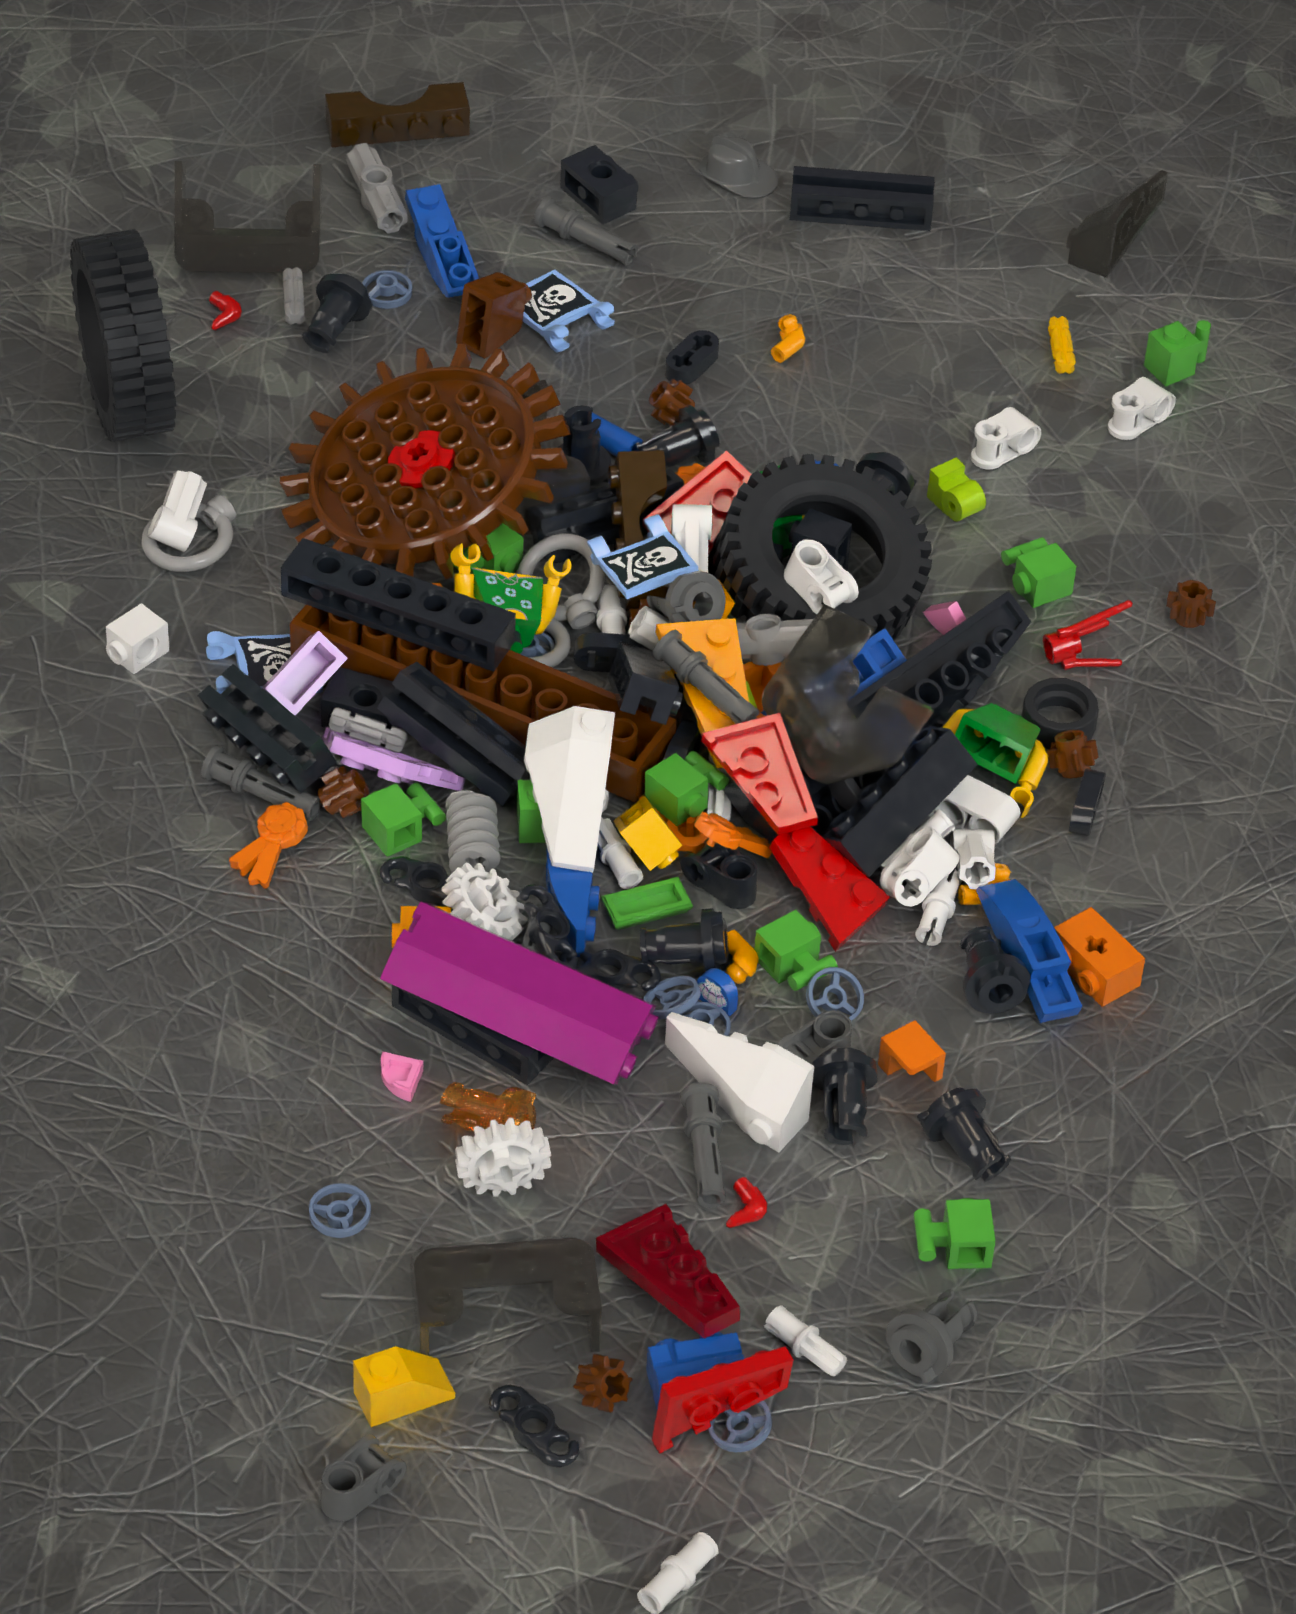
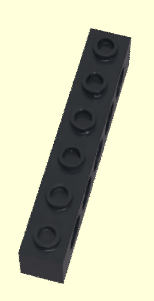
(398, 604)

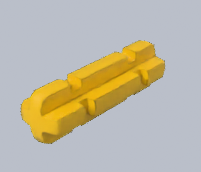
(1061, 345)

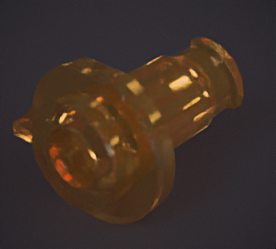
(479, 1107)

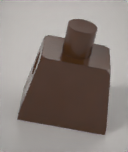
(491, 312)

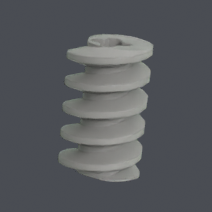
(472, 830)

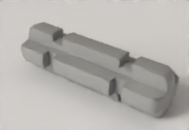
(293, 296)
(367, 729)

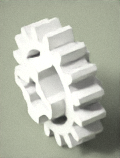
(484, 900)
(503, 1157)

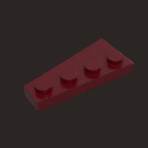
(667, 1267)

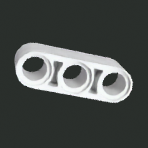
(980, 807)

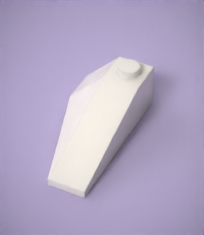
(569, 775)
(757, 1086)

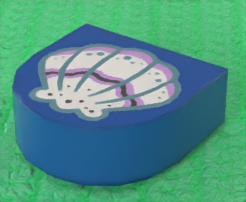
(719, 990)

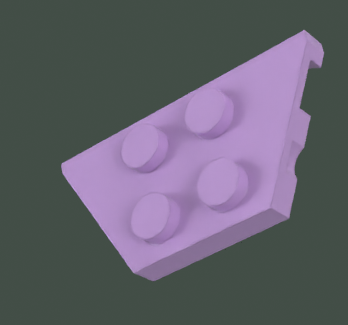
(391, 765)

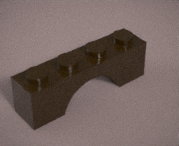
(358, 120)
(639, 484)

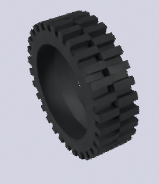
(123, 335)
(755, 574)

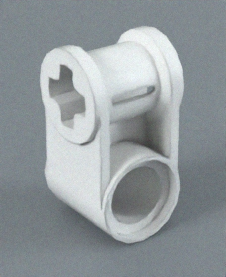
(1139, 408)
(1003, 438)
(818, 577)
(921, 864)

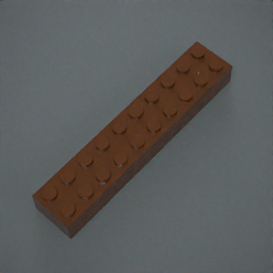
(510, 696)

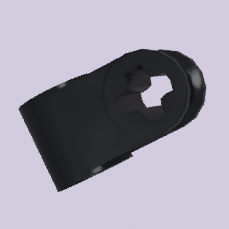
(724, 875)

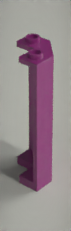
(520, 993)

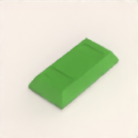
(647, 903)

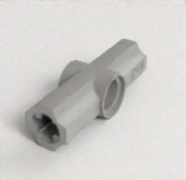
(376, 188)
(769, 639)

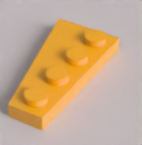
(721, 645)

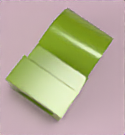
(954, 491)

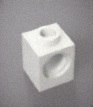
(137, 638)

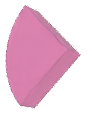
(945, 616)
(401, 1074)

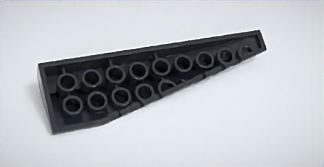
(939, 676)

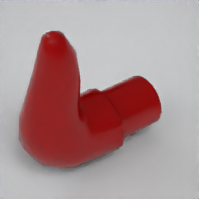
(229, 307)
(754, 1203)

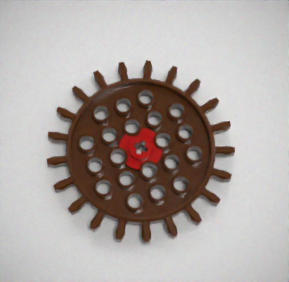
(427, 462)

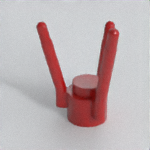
(1066, 642)

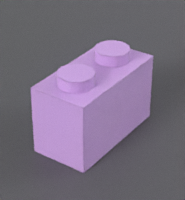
(305, 672)

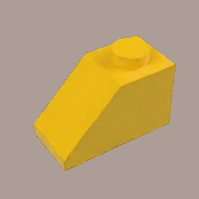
(648, 834)
(398, 1384)

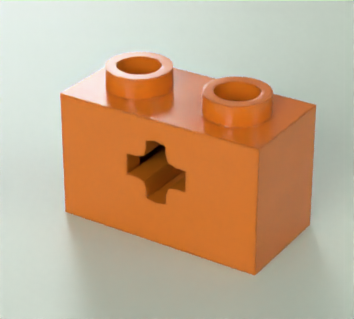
(1100, 957)

